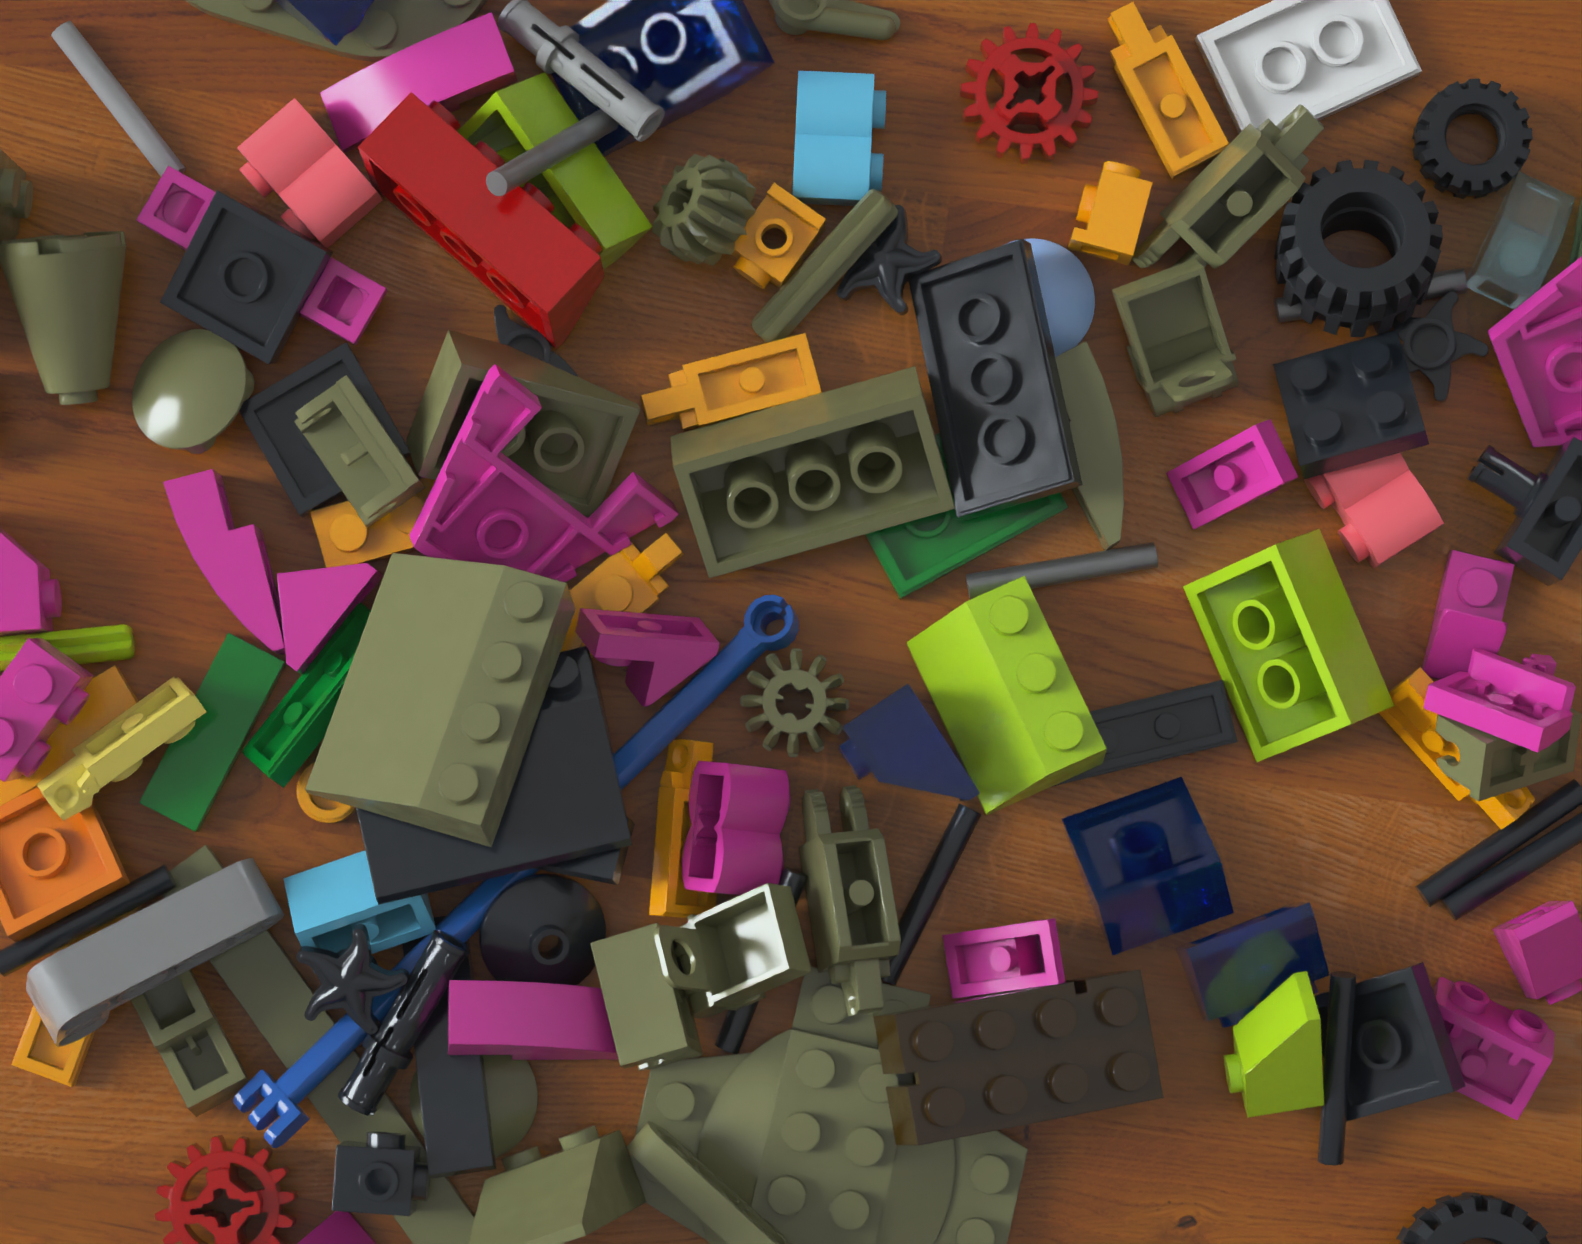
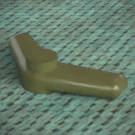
(835, 17)

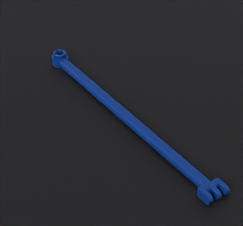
(285, 1094)

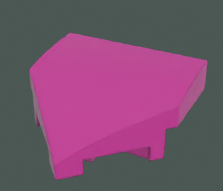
(1507, 699)

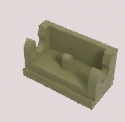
(358, 451)
(1498, 766)
(646, 1015)

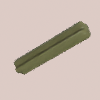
(824, 266)

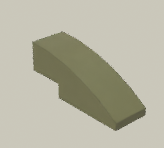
(1095, 443)
(191, 1042)

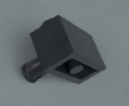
(1547, 509)

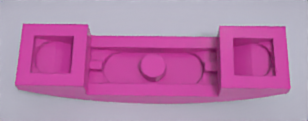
(339, 301)

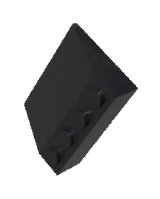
(559, 808)

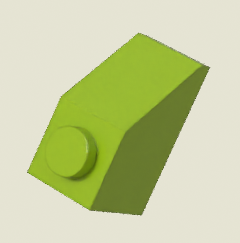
(1279, 1052)

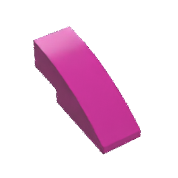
(441, 68)
(228, 557)
(528, 1021)

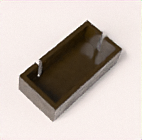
(1019, 1057)

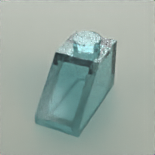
(1521, 242)

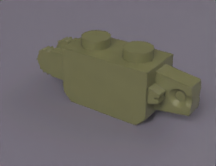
(1235, 192)
(849, 899)

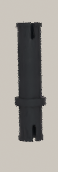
(391, 1044)

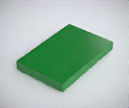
(940, 543)

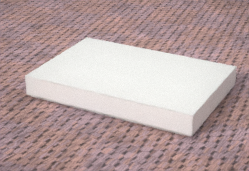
(1306, 55)

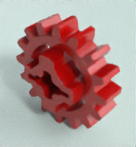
(1011, 71)
(224, 1175)

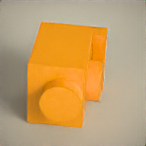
(1112, 214)
(796, 220)

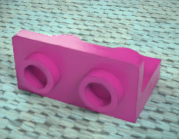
(1496, 1048)

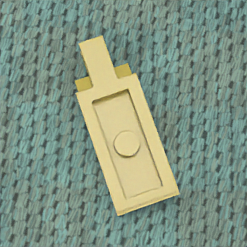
(120, 746)

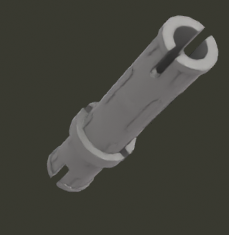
(560, 52)

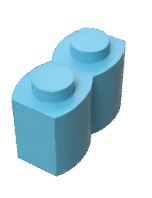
(836, 136)

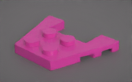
(1543, 358)
(502, 515)

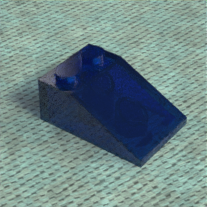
(671, 53)

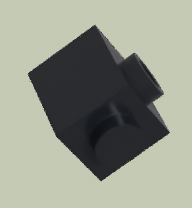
(379, 1176)

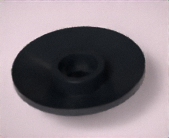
(527, 914)

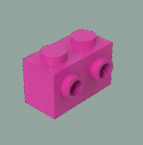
(35, 696)

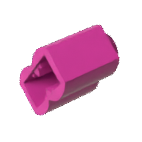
(735, 827)

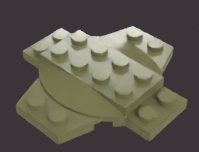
(813, 1141)

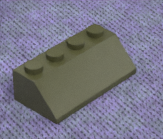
(811, 472)

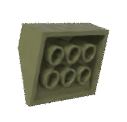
(444, 694)

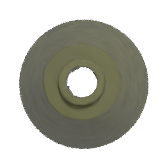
(68, 307)

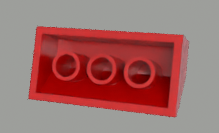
(501, 240)

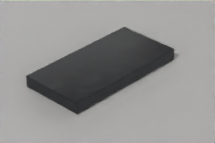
(994, 380)

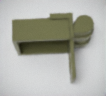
(1176, 338)
(735, 950)

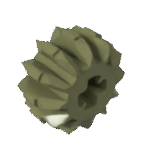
(703, 209)
(801, 682)

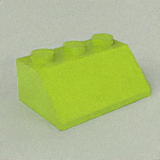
(580, 186)
(1288, 645)
(1007, 696)

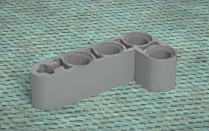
(149, 948)

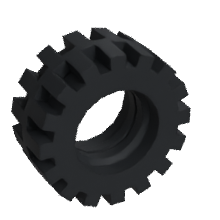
(1492, 105)

